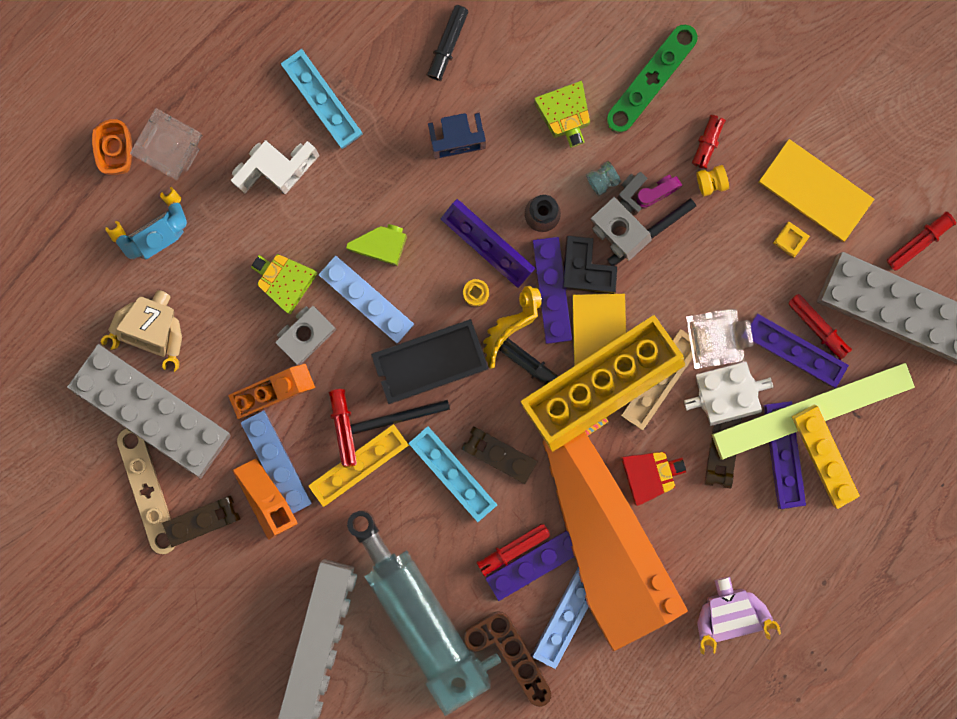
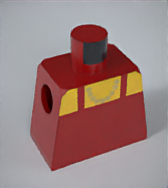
(651, 475)

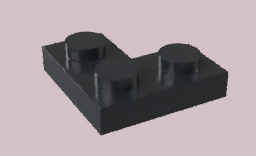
(581, 273)

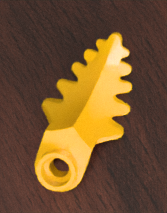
(530, 301)

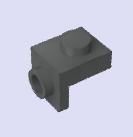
(631, 186)

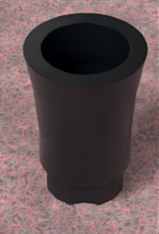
(539, 222)

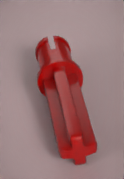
(921, 241)
(819, 326)
(343, 427)
(513, 549)

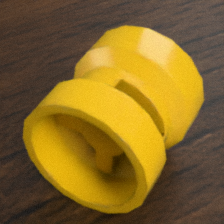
(712, 180)
(475, 297)

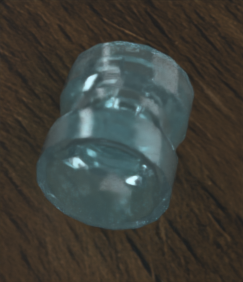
(603, 178)

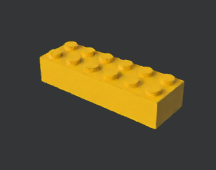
(603, 383)

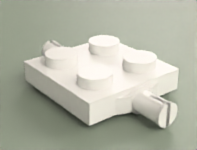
(728, 393)

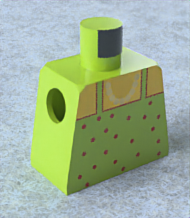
(565, 112)
(284, 280)

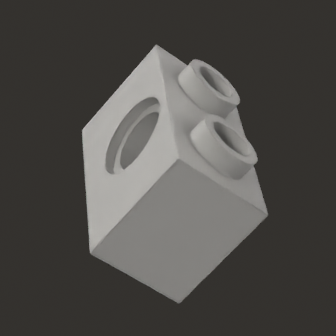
(616, 215)
(320, 329)

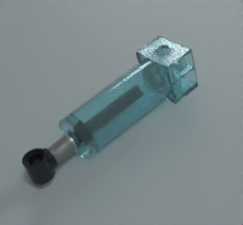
(422, 622)

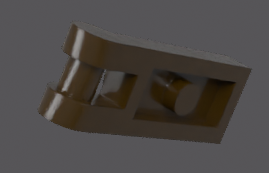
(500, 455)
(714, 459)
(200, 521)

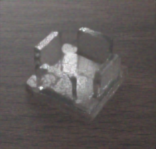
(167, 144)
(718, 338)

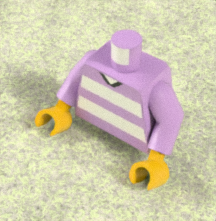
(732, 615)

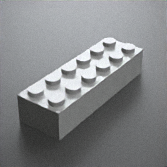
(892, 305)
(149, 411)
(317, 640)

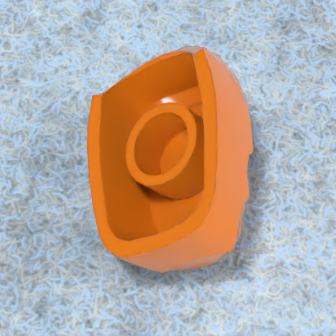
(112, 147)

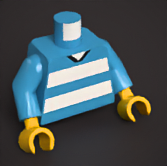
(155, 234)

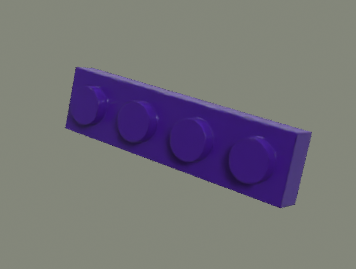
(487, 243)
(553, 297)
(797, 351)
(786, 466)
(531, 566)

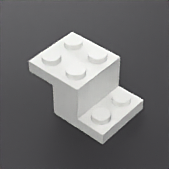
(274, 166)

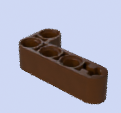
(513, 660)

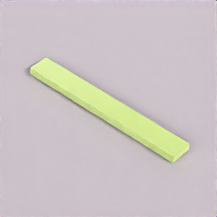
(831, 404)

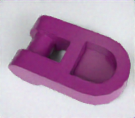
(665, 187)

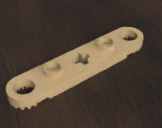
(142, 471)

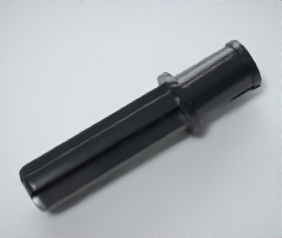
(447, 43)
(527, 362)

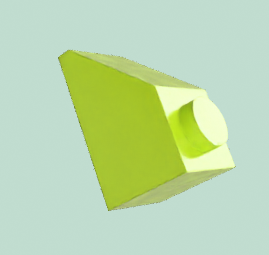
(380, 244)

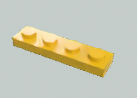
(825, 456)
(368, 460)

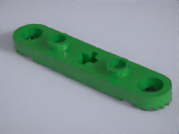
(664, 64)

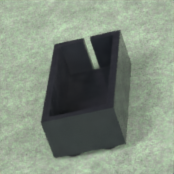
(430, 361)

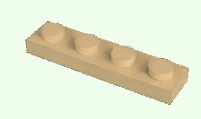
(644, 406)

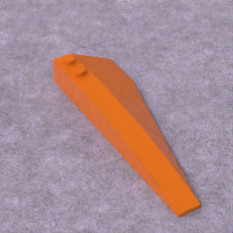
(615, 559)

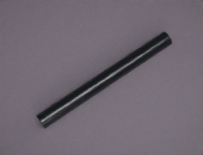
(661, 225)
(400, 417)

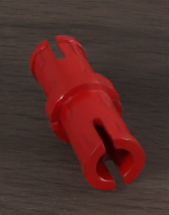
(708, 141)

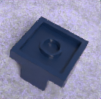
(457, 136)

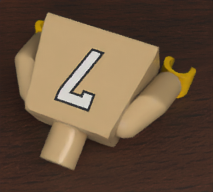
(149, 327)

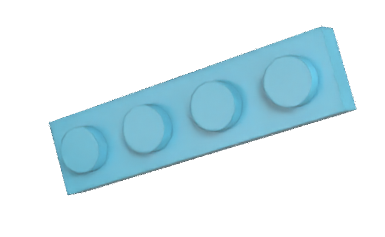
(321, 99)
(453, 474)

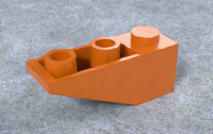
(271, 391)
(265, 499)

